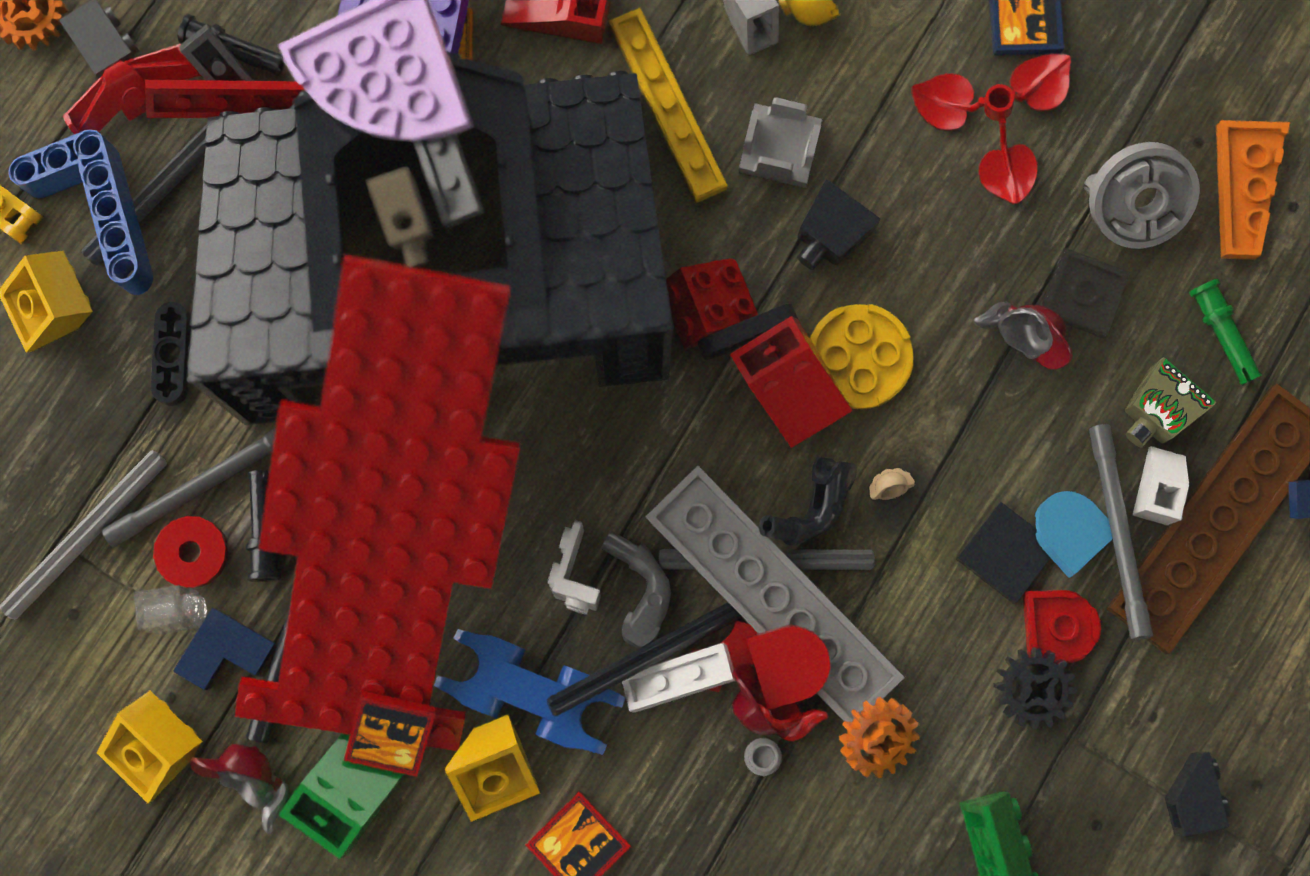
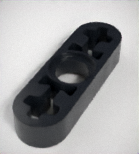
(743, 332)
(161, 379)

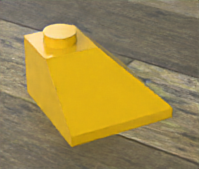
(491, 770)

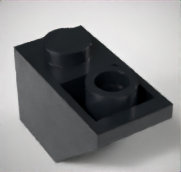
(1196, 799)

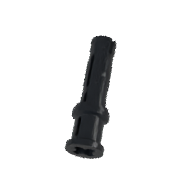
(267, 59)
(262, 562)

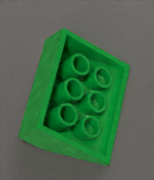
(996, 835)

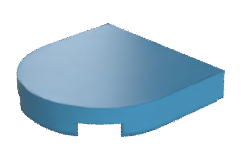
(1071, 530)

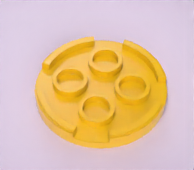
(865, 353)

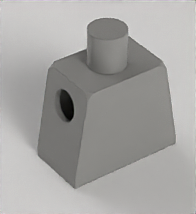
(754, 22)

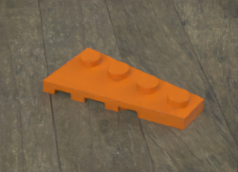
(1246, 183)

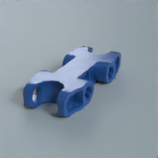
(502, 680)

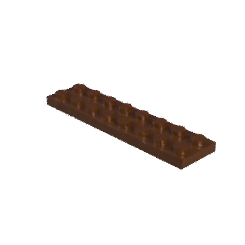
(1222, 516)

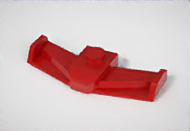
(124, 88)

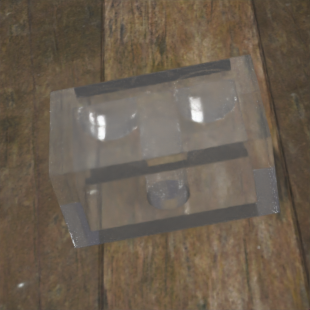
(169, 609)

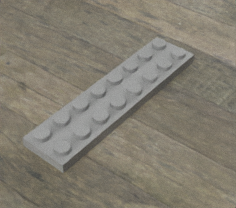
(769, 587)

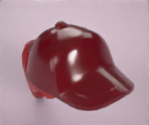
(753, 714)

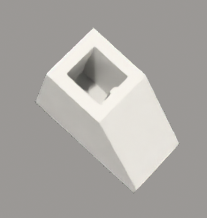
(1162, 487)

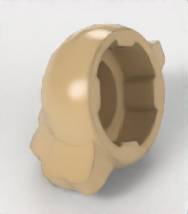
(890, 484)

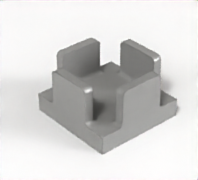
(780, 142)

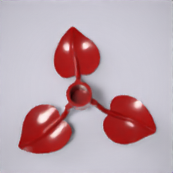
(948, 97)

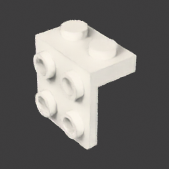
(576, 596)

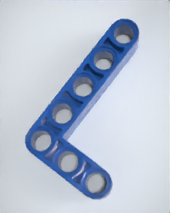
(74, 162)

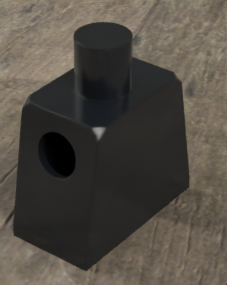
(834, 227)

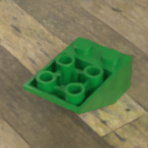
(339, 800)

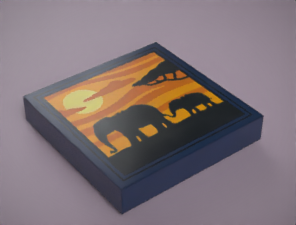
(1026, 27)

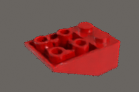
(563, 18)
(791, 381)

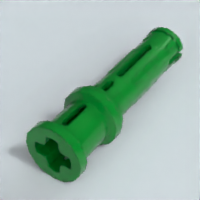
(1218, 315)

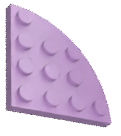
(381, 71)

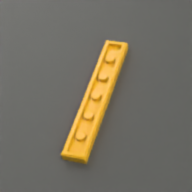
(668, 105)

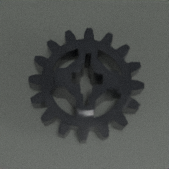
(1046, 677)

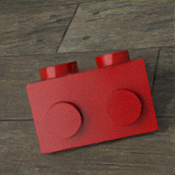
(708, 299)

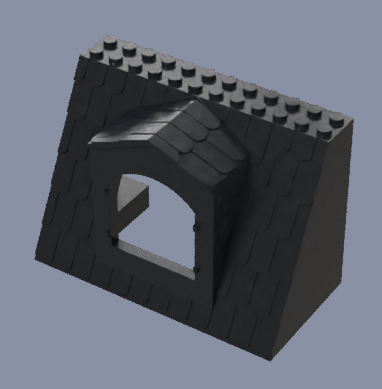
(574, 220)

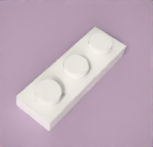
(679, 678)

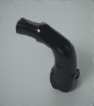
(827, 501)

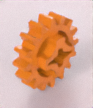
(28, 21)
(879, 737)

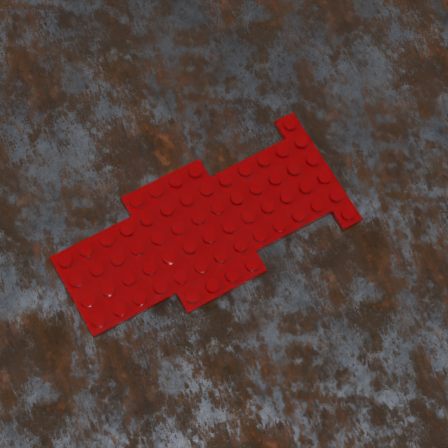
(385, 496)

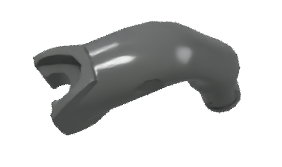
(645, 622)

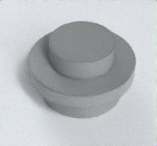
(762, 756)

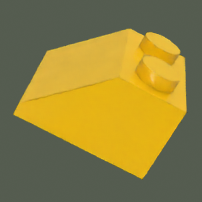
(44, 299)
(148, 745)

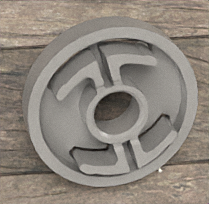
(1115, 197)

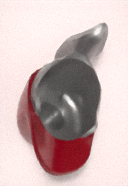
(1031, 330)
(251, 776)

